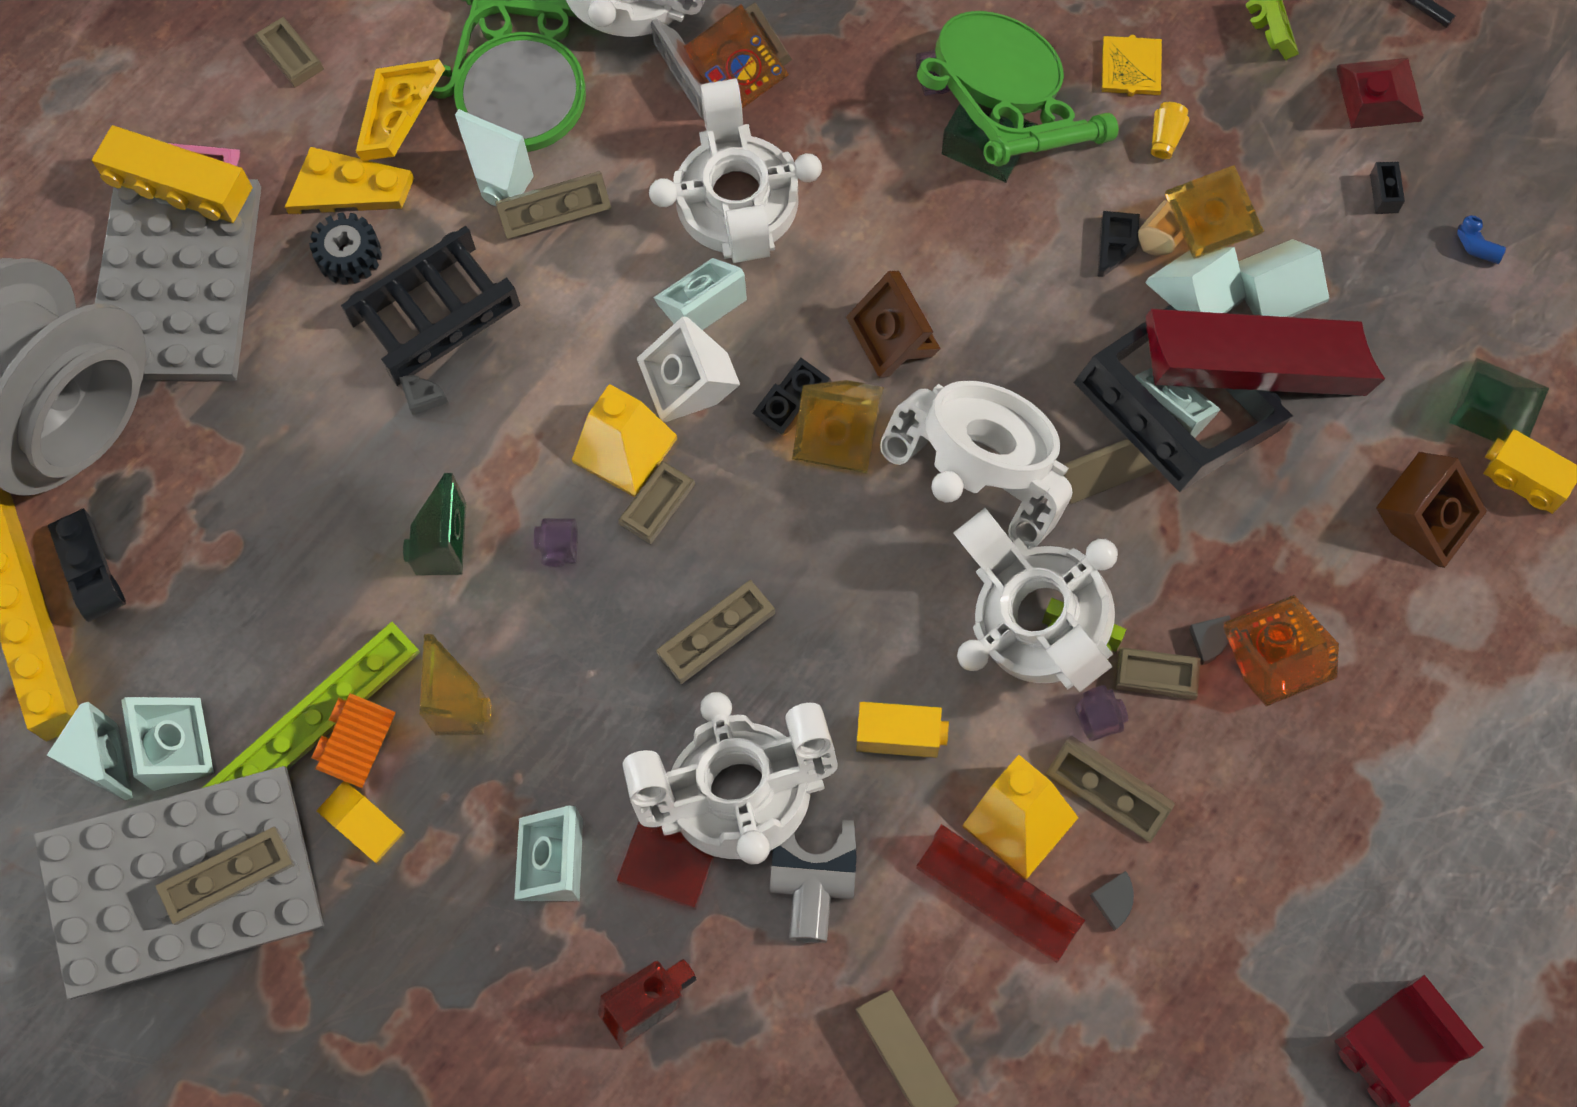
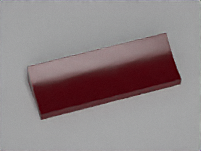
(1260, 353)

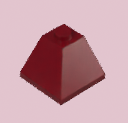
(1379, 93)

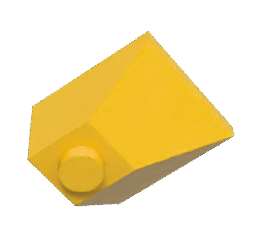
(622, 441)
(1021, 817)

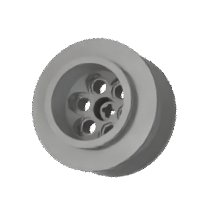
(63, 377)

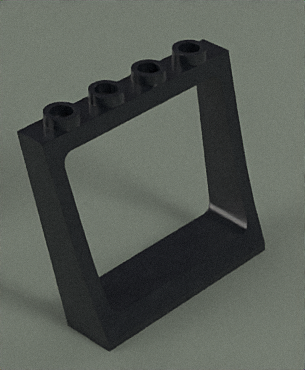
(1152, 426)

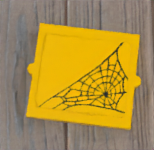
(1131, 65)

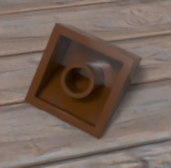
(1432, 507)

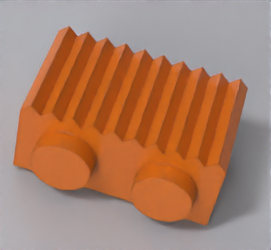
(354, 739)

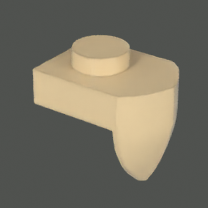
(1160, 231)

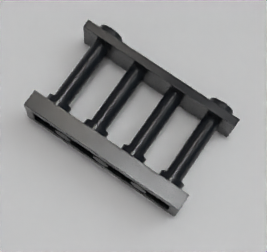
(448, 333)

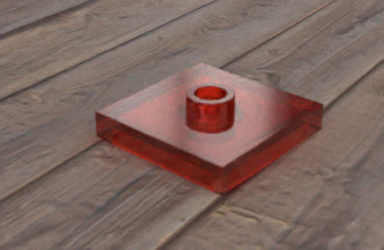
(665, 866)

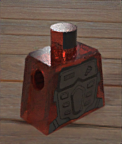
(631, 1012)

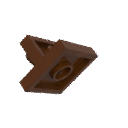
(891, 325)

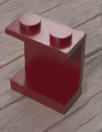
(1407, 1044)

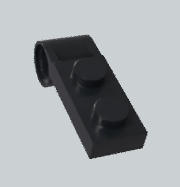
(85, 566)

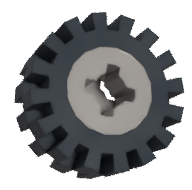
(355, 258)

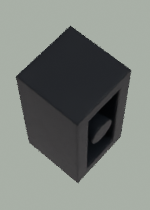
(1387, 187)

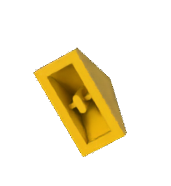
(360, 821)

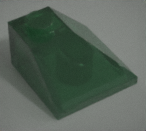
(966, 142)
(1497, 402)
(438, 532)

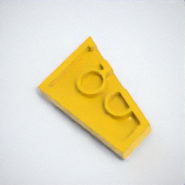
(394, 105)
(344, 181)

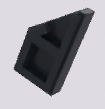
(1117, 239)

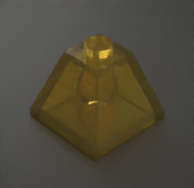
(1214, 212)
(838, 424)
(449, 696)

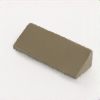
(1106, 469)
(1110, 788)
(905, 1053)

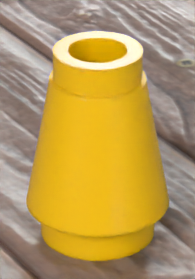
(1168, 128)

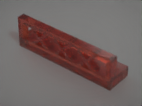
(1000, 893)

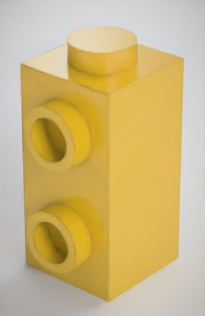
(1531, 471)
(901, 729)

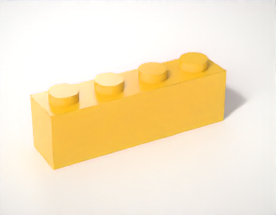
(172, 174)

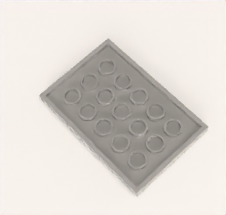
(180, 282)
(106, 870)

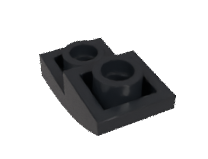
(782, 402)

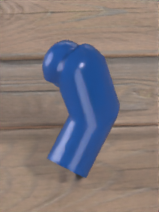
(1474, 242)

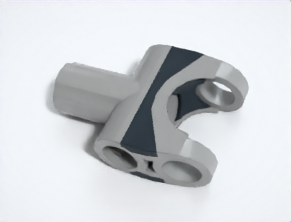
(814, 881)

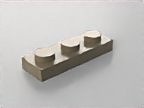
(553, 204)
(715, 631)
(224, 875)

